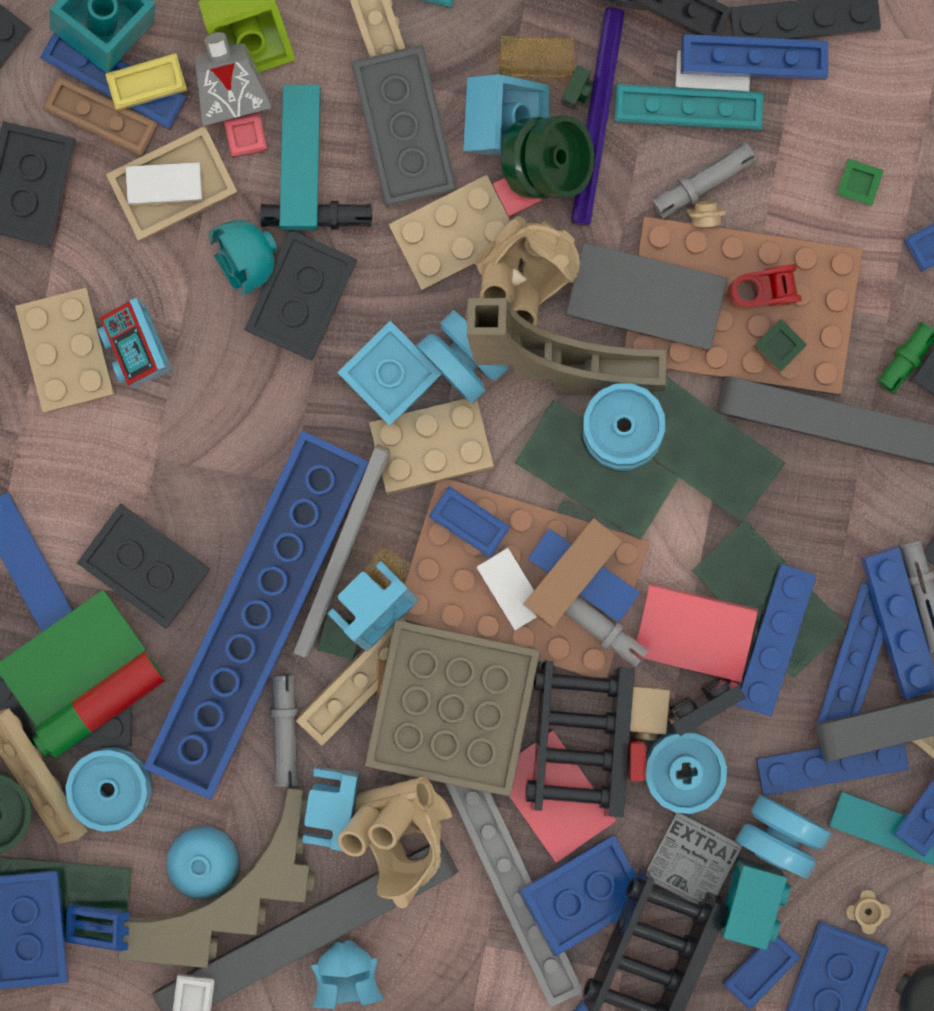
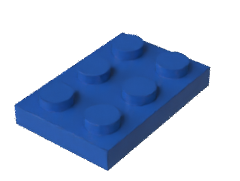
(579, 895)
(32, 930)

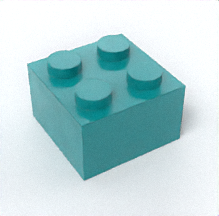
(102, 28)
(754, 904)

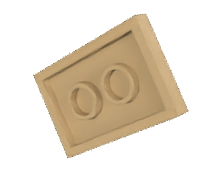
(192, 148)
(450, 231)
(65, 350)
(433, 445)

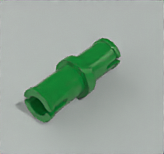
(907, 358)

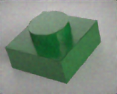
(859, 182)

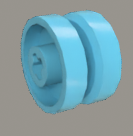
(457, 359)
(623, 449)
(697, 789)
(87, 795)
(781, 840)

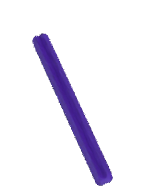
(599, 107)

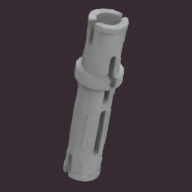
(690, 188)
(913, 553)
(605, 631)
(284, 729)

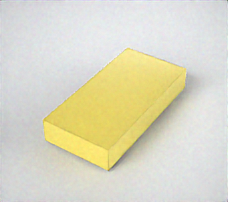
(146, 82)

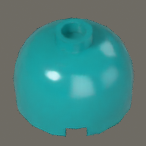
(244, 254)

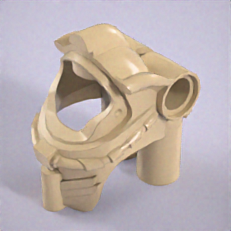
(547, 265)
(380, 822)

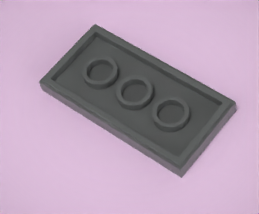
(403, 125)
(646, 296)

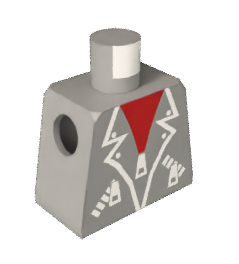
(228, 81)

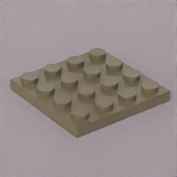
(452, 708)

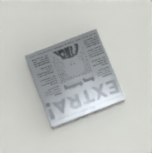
(692, 859)

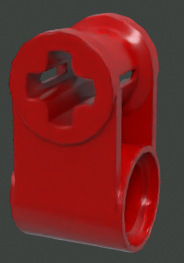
(771, 286)

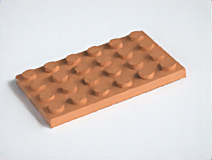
(823, 319)
(460, 601)

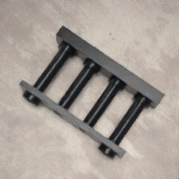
(611, 760)
(691, 948)

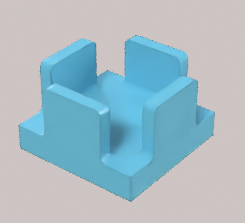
(390, 373)
(373, 607)
(330, 805)

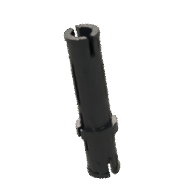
(328, 215)

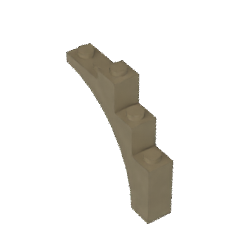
(575, 366)
(186, 936)

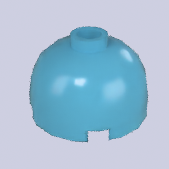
(202, 862)

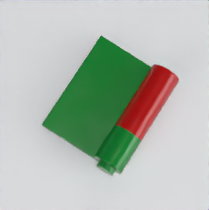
(80, 674)

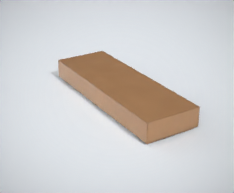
(99, 116)
(572, 573)

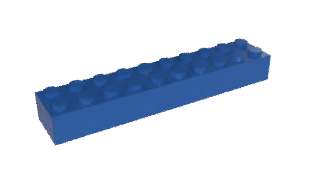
(256, 615)

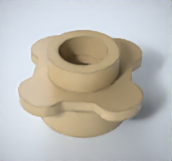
(706, 214)
(868, 922)

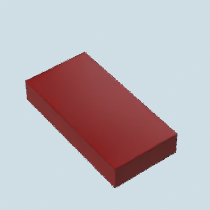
(636, 760)

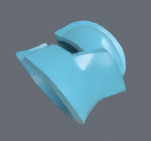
(345, 975)

